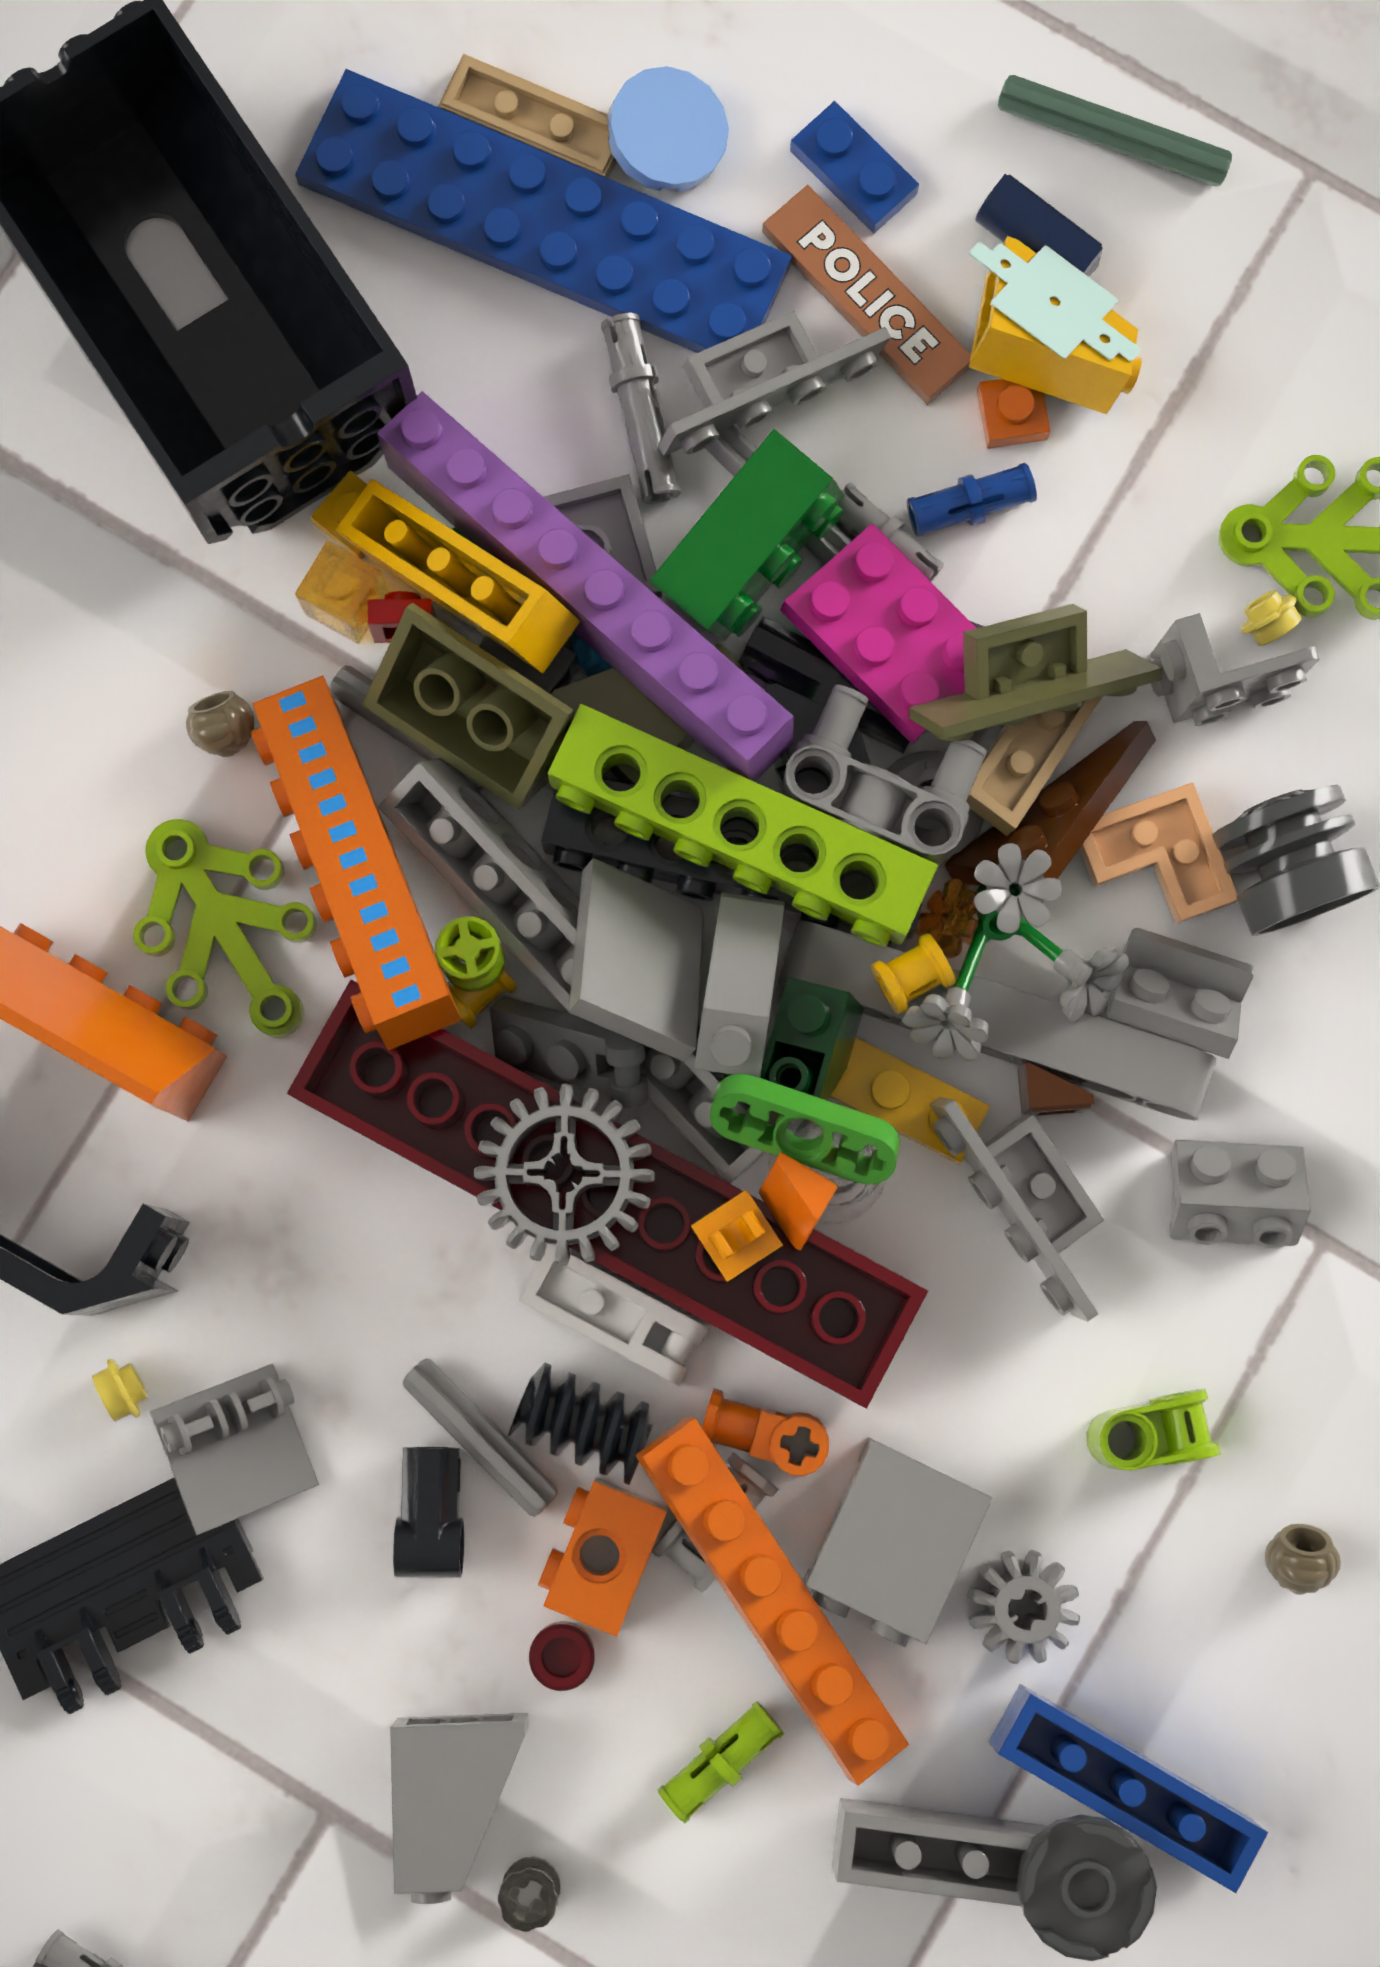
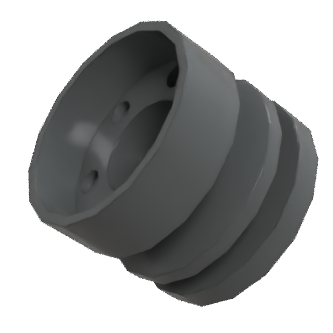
(1295, 859)

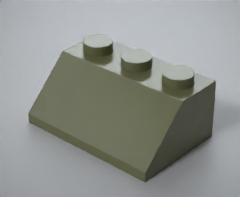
(468, 708)

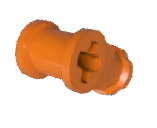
(761, 1431)

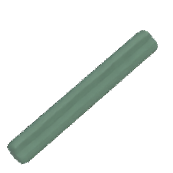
(1114, 130)

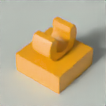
(736, 1235)

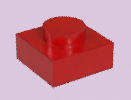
(387, 612)

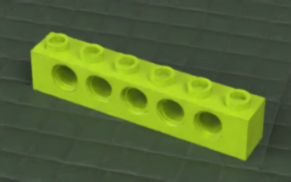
(600, 742)

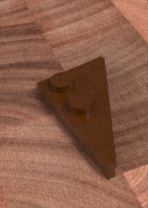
(1065, 808)

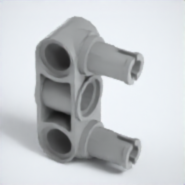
(878, 798)

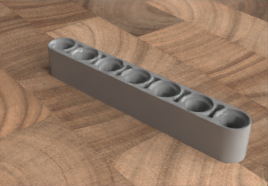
(1022, 1027)

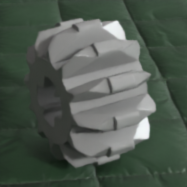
(1034, 1626)

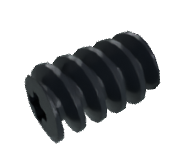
(583, 1422)

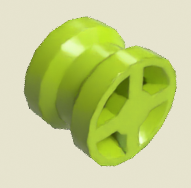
(465, 941)

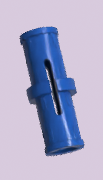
(971, 499)

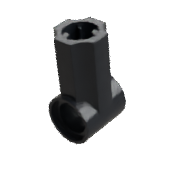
(429, 1529)

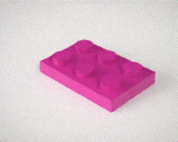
(883, 628)

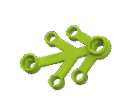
(1323, 538)
(218, 918)

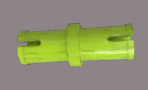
(720, 1762)

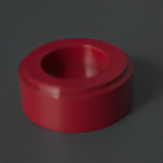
(562, 1656)

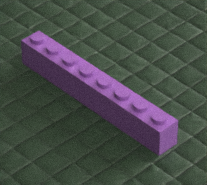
(615, 610)

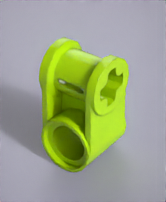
(1165, 1430)

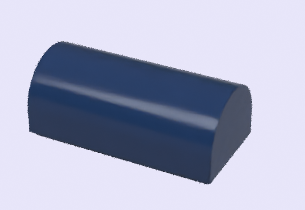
(1023, 215)

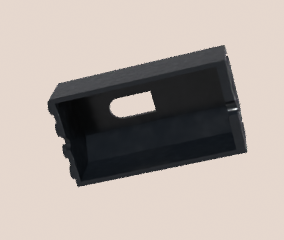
(264, 392)

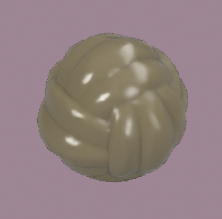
(220, 723)
(1302, 1558)

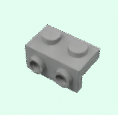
(1239, 1193)

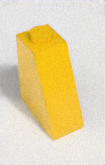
(1017, 356)

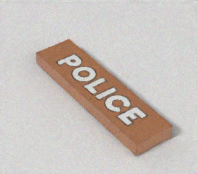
(867, 293)

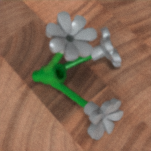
(1007, 908)

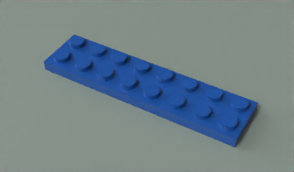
(539, 216)

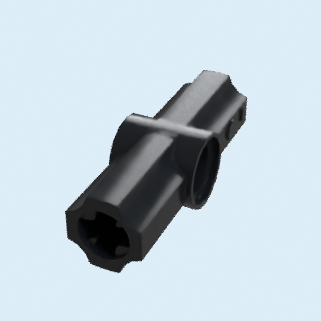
(796, 664)

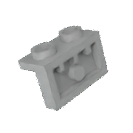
(1181, 992)

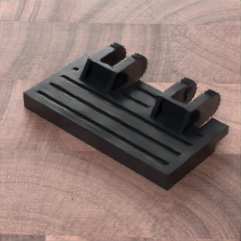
(113, 1577)

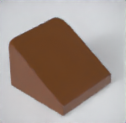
(1049, 1094)

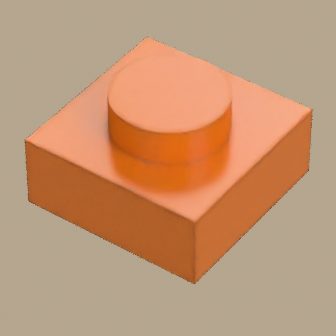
(1012, 413)

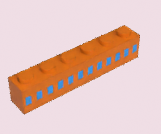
(355, 863)

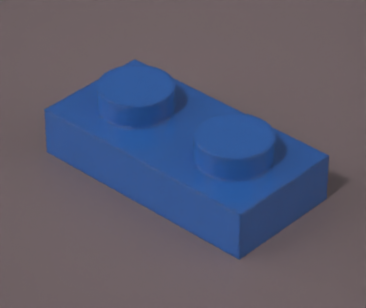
(854, 167)

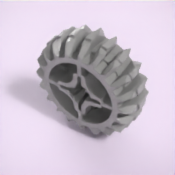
(563, 1229)

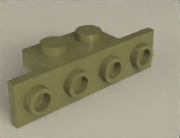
(1030, 669)

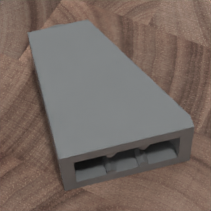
(740, 985)
(444, 1795)

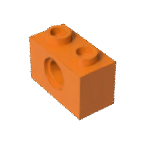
(602, 1596)

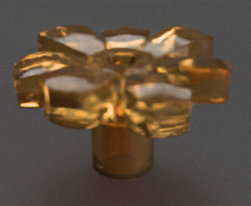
(950, 917)

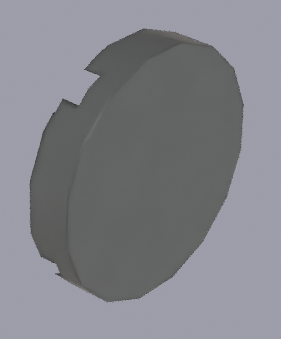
(1086, 1887)

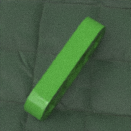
(843, 1161)

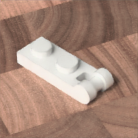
(612, 1313)

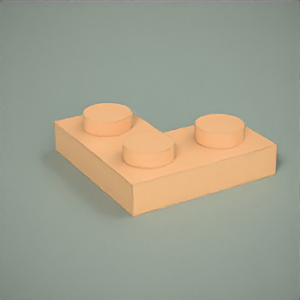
(1173, 838)

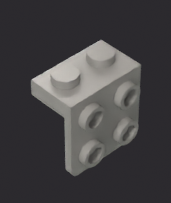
(1201, 692)

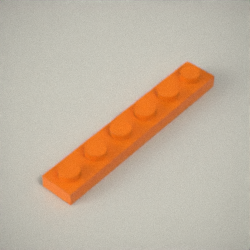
(772, 1600)

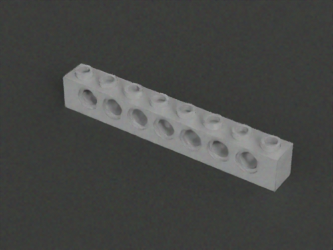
(538, 923)

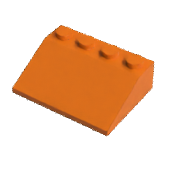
(103, 1029)

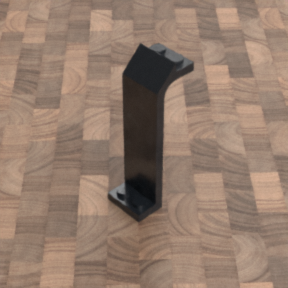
(130, 1277)

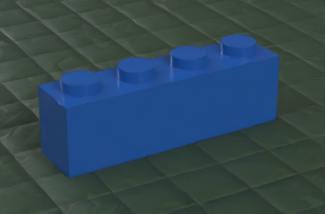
(1128, 1788)

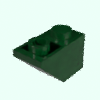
(811, 1038)

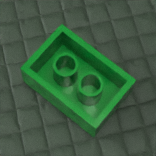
(750, 537)

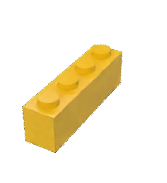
(458, 575)

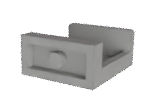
(896, 1544)

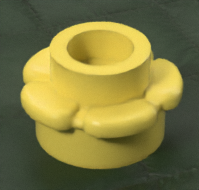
(1270, 617)
(120, 1390)

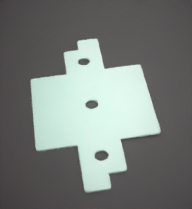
(1061, 326)

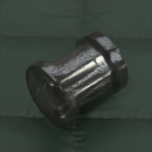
(518, 1876)

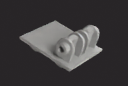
(234, 1448)

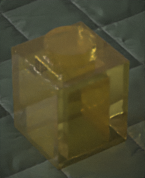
(339, 591)

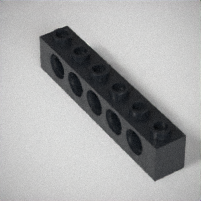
(572, 842)

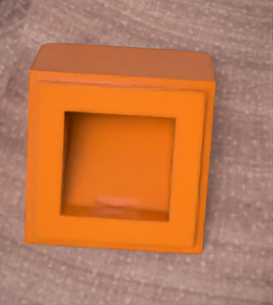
(796, 1197)

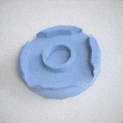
(667, 129)

